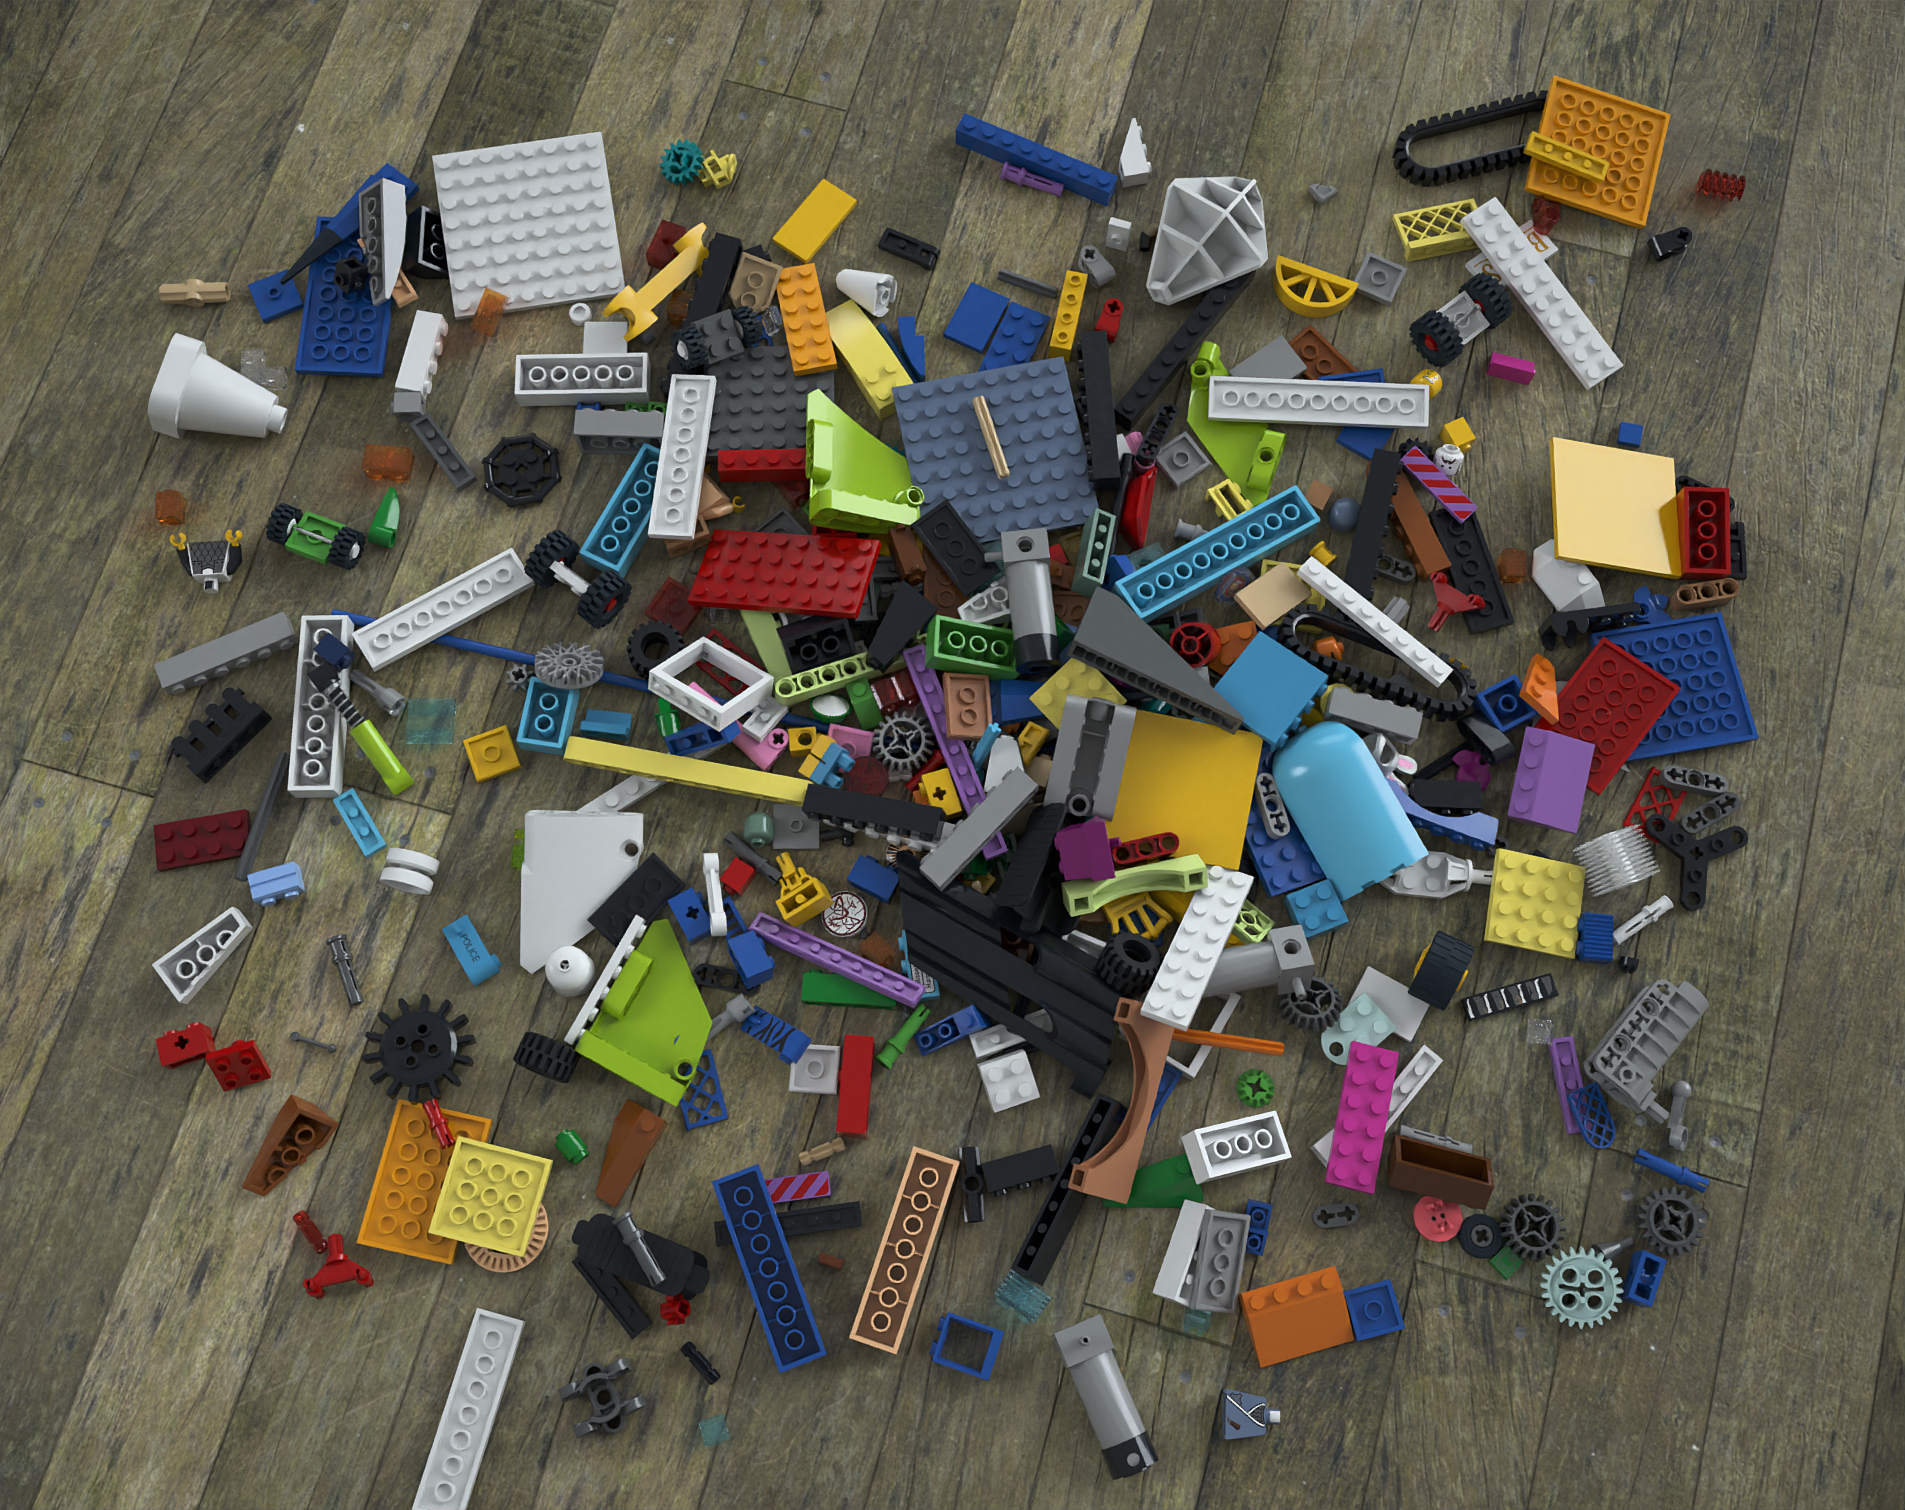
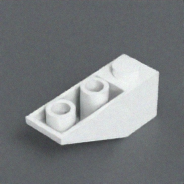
(1133, 165)

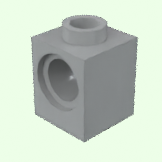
(408, 406)

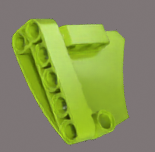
(853, 475)
(645, 1014)

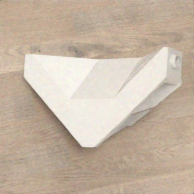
(1206, 236)

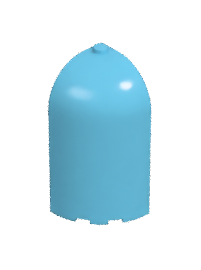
(1344, 807)

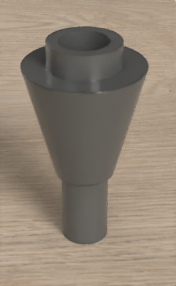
(1612, 1249)

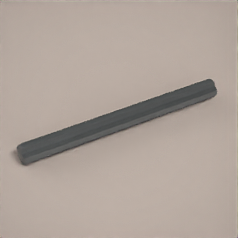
(262, 817)

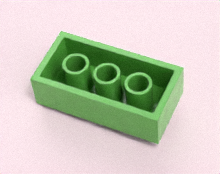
(970, 648)

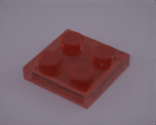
(672, 606)

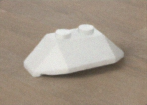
(1565, 583)

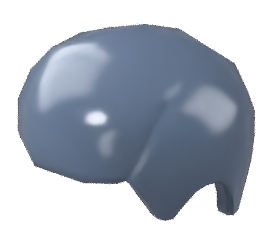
(1343, 515)

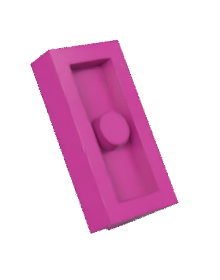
(1510, 368)

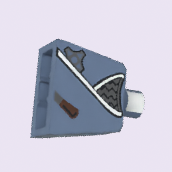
(1245, 1415)

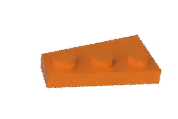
(1540, 688)

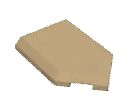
(754, 282)

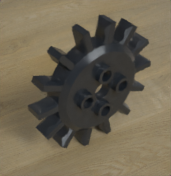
(429, 1067)

